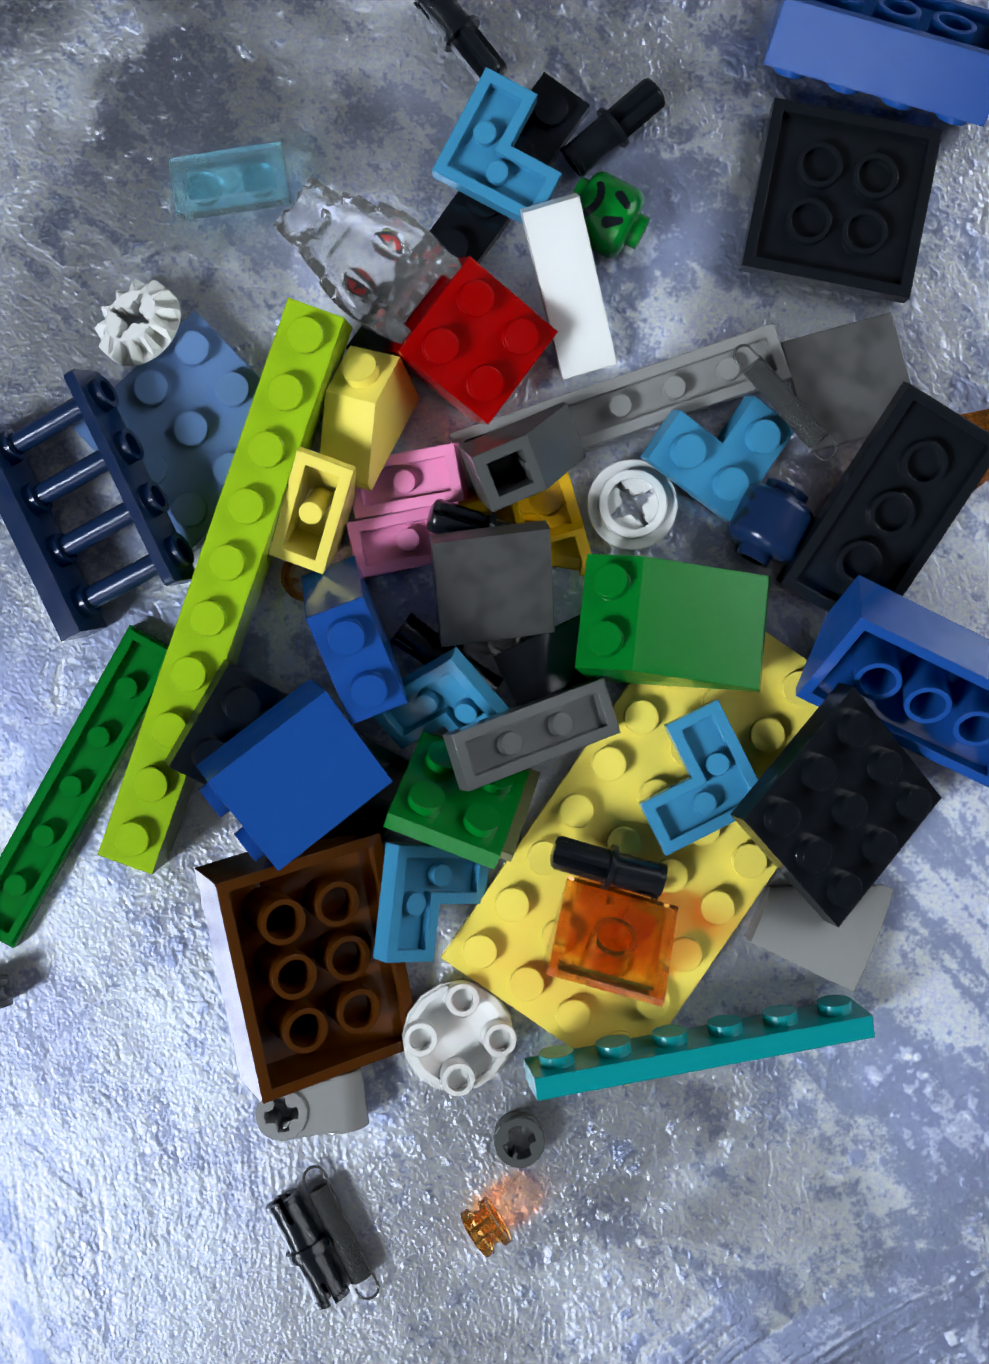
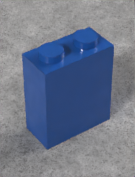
(352, 640)
(291, 775)

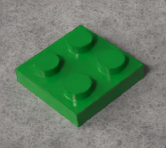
(454, 820)

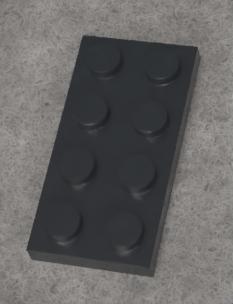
(891, 501)
(237, 700)

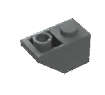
(522, 457)

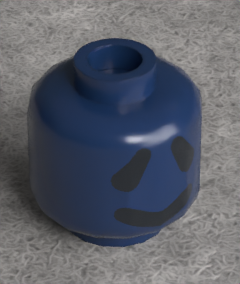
(770, 522)

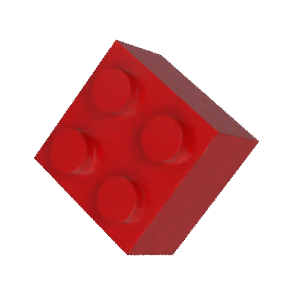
(472, 341)

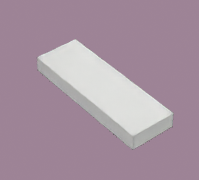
(569, 285)

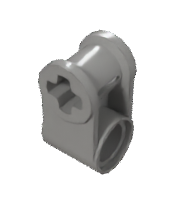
(324, 1108)

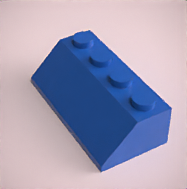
(893, 49)
(913, 671)

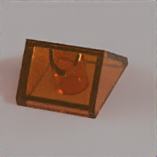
(612, 941)

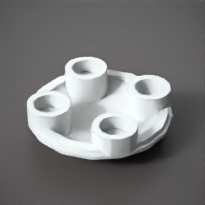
(458, 1036)

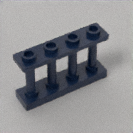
(36, 534)

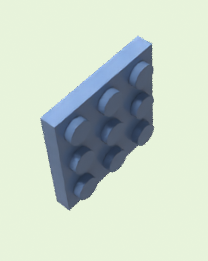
(188, 419)

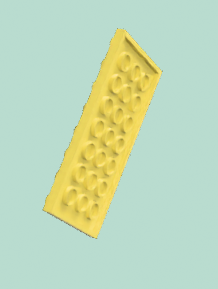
(598, 804)

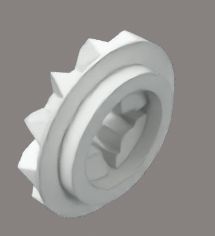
(142, 341)
(636, 478)

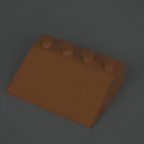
(301, 963)

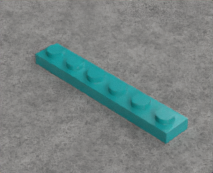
(682, 1050)

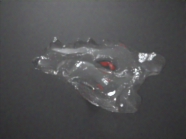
(366, 255)

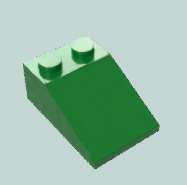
(671, 623)

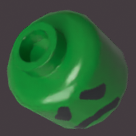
(612, 213)

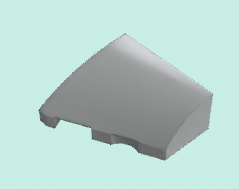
(796, 932)

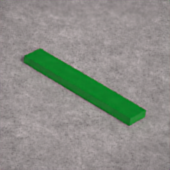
(77, 780)

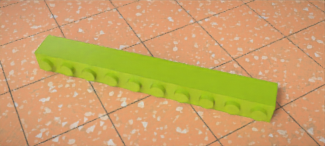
(225, 578)

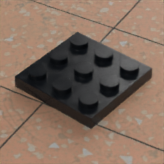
(840, 200)
(837, 804)

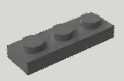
(531, 734)

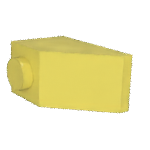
(366, 411)
(314, 511)

